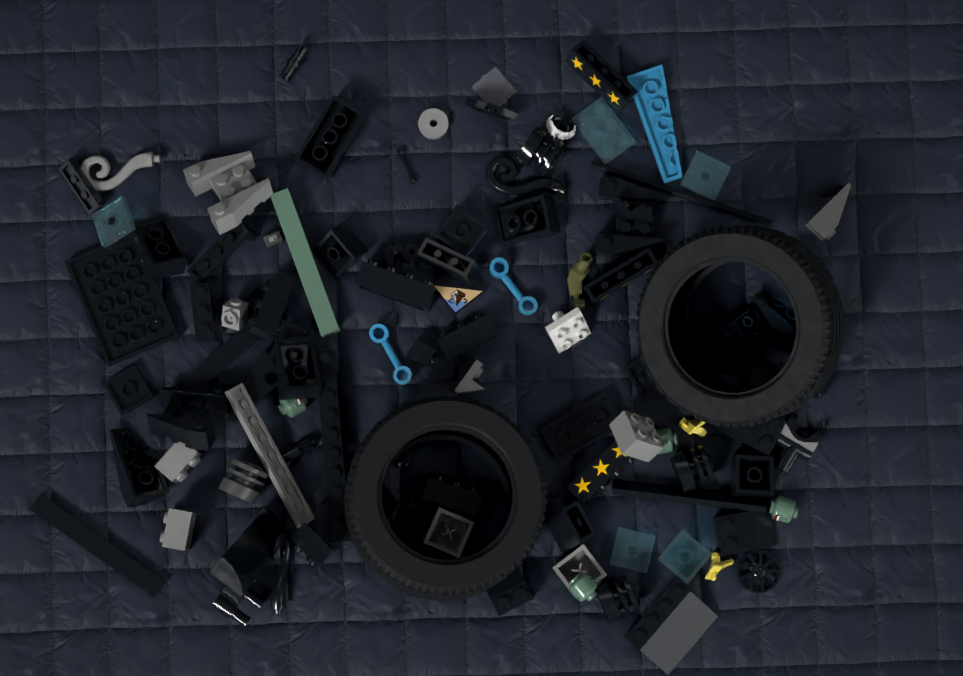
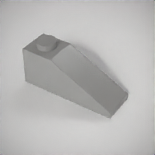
(828, 217)

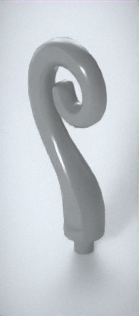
(141, 160)

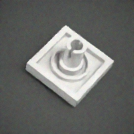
(567, 329)

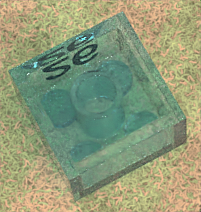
(684, 556)

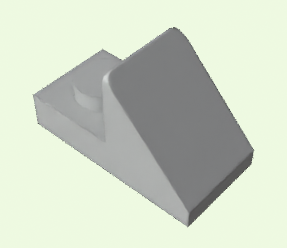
(467, 384)

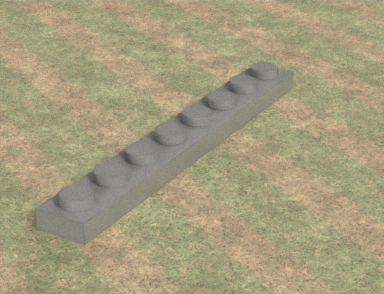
(269, 455)

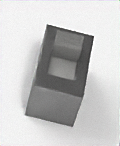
(273, 239)

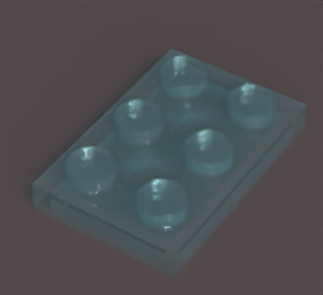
(603, 130)

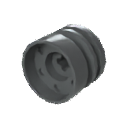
(243, 481)

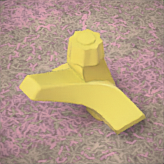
(693, 426)
(716, 566)

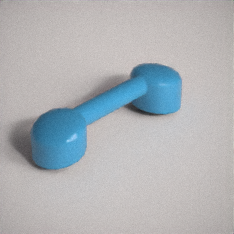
(527, 304)
(401, 374)

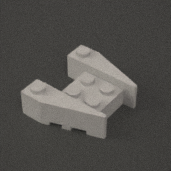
(233, 186)

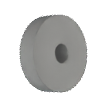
(433, 115)

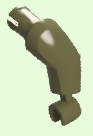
(577, 274)

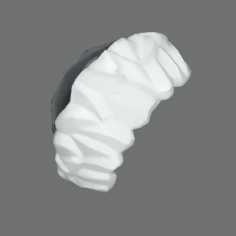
(560, 127)

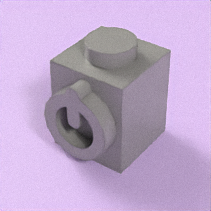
(234, 314)

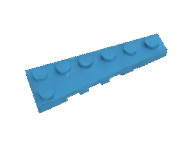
(656, 118)

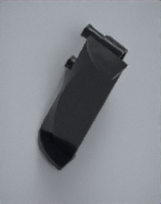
(244, 564)

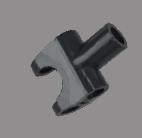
(794, 445)

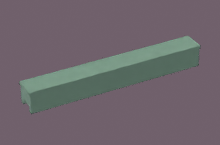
(305, 263)

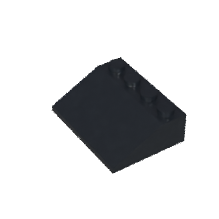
(671, 626)

